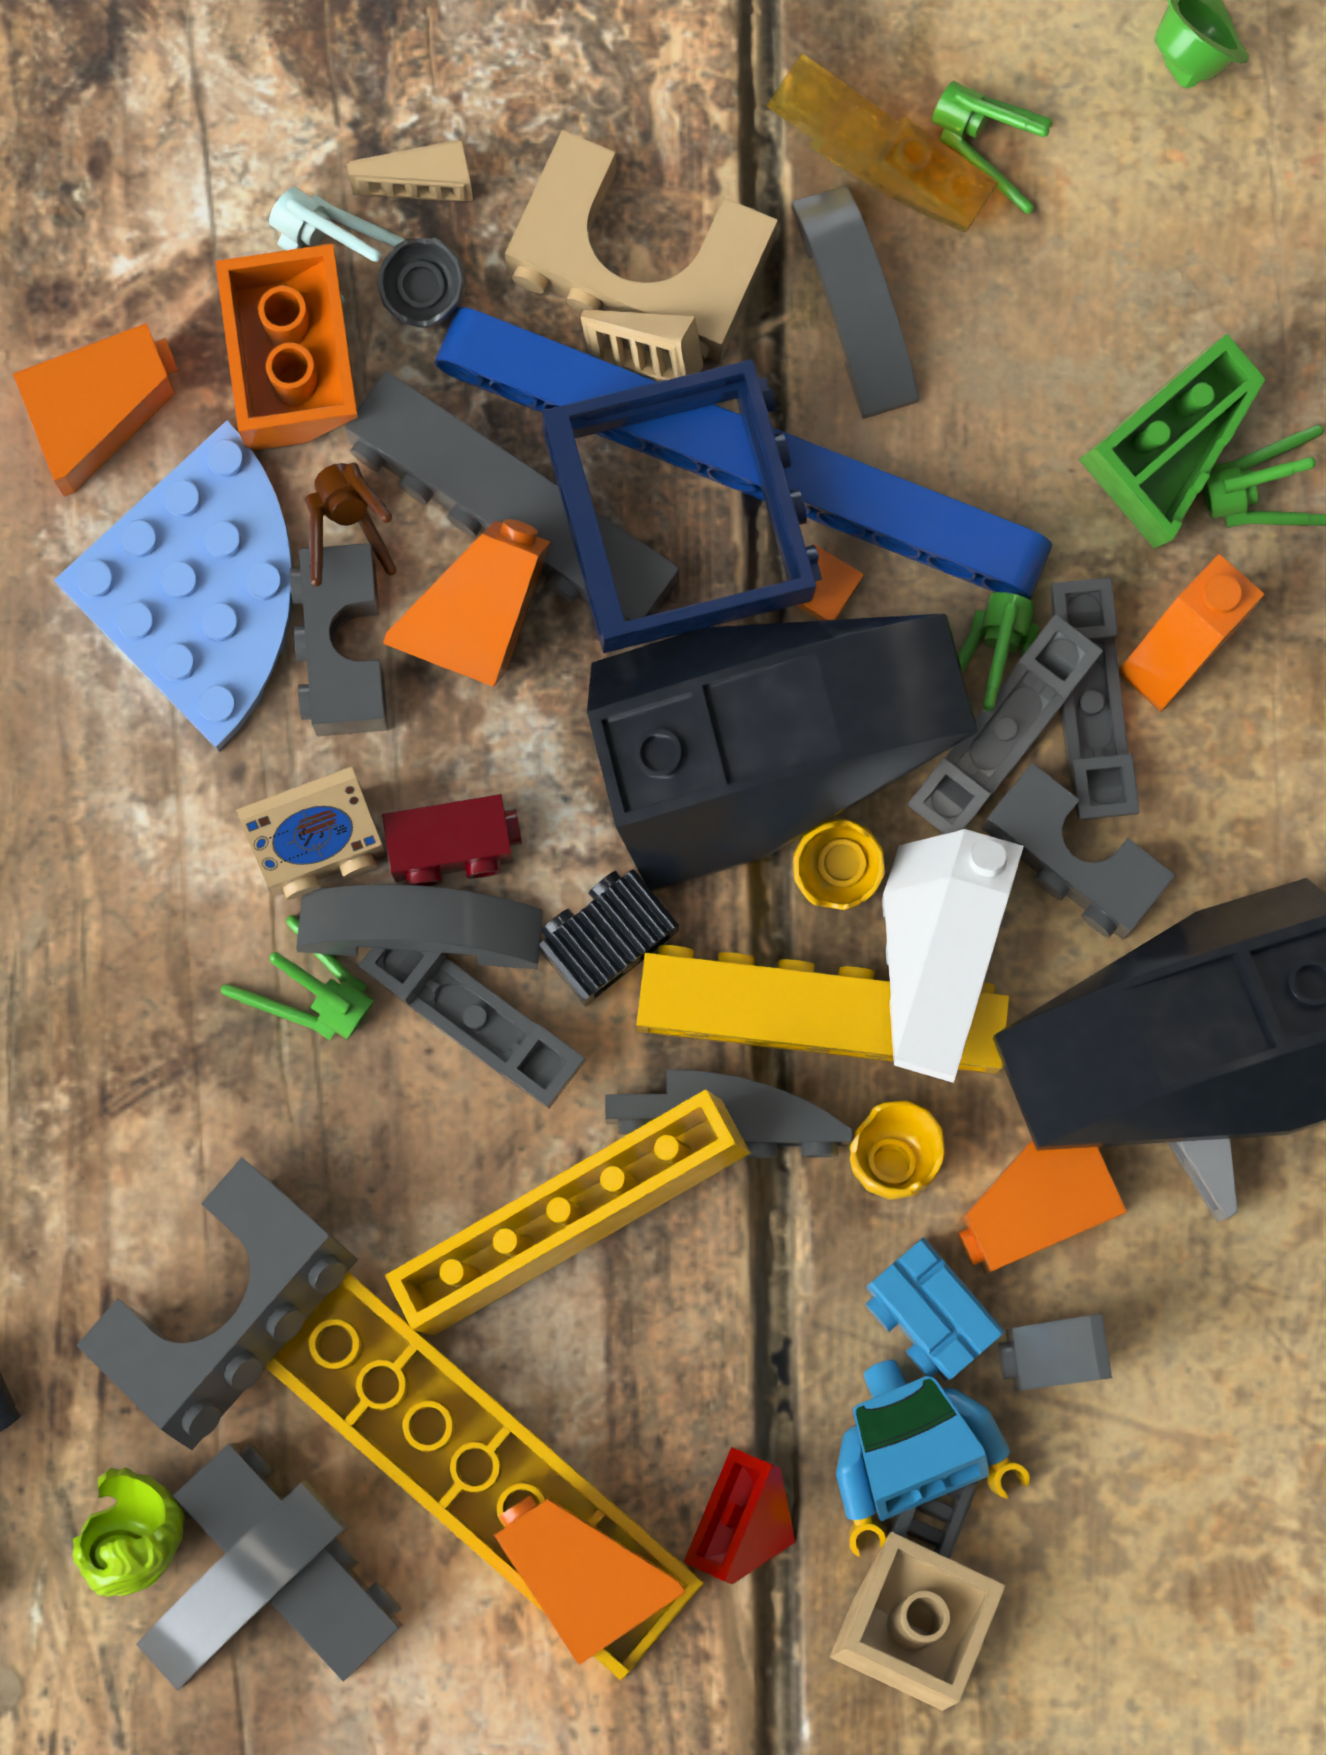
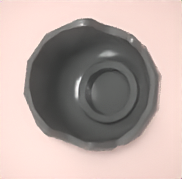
(422, 282)

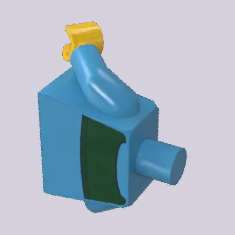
(915, 1447)

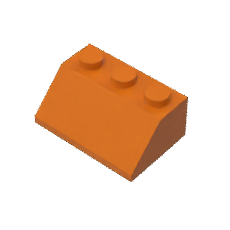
(286, 345)

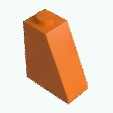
(95, 400)
(477, 605)
(1191, 632)
(1038, 1204)
(582, 1576)

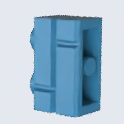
(932, 1311)

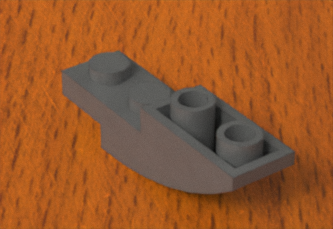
(760, 1112)

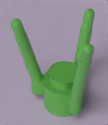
(966, 113)
(1234, 485)
(1005, 627)
(339, 1005)

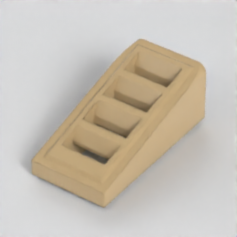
(414, 173)
(658, 331)

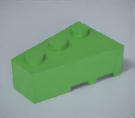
(1172, 440)

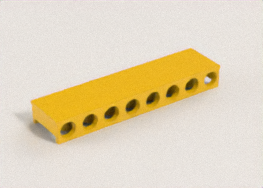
(451, 1441)

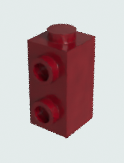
(451, 839)

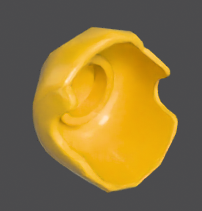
(838, 864)
(897, 1150)

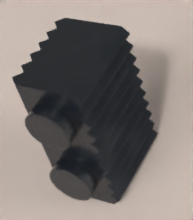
(606, 935)

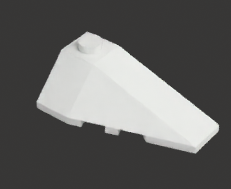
(941, 932)

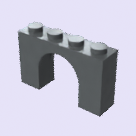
(195, 1382)

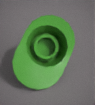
(1198, 40)

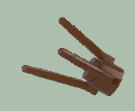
(344, 499)

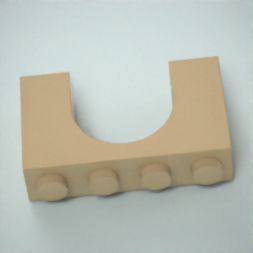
(555, 252)

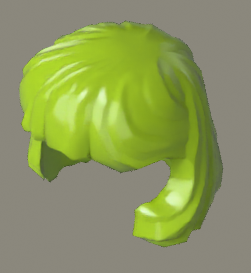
(132, 1540)

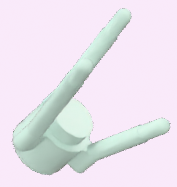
(309, 220)

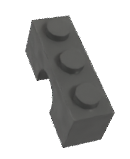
(341, 692)
(1110, 891)

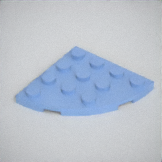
(196, 585)

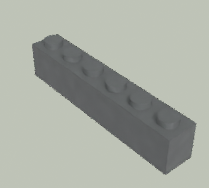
(484, 483)

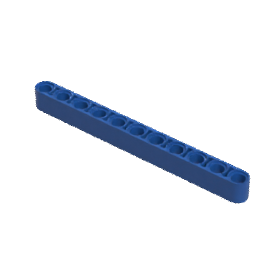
(716, 446)

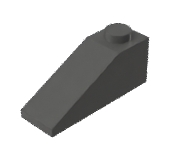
(1055, 1353)

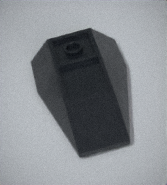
(766, 731)
(1186, 1034)

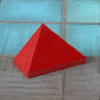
(743, 1520)

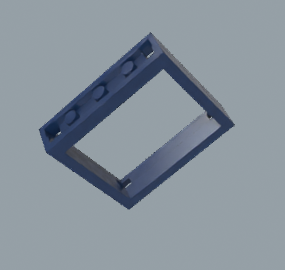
(770, 457)

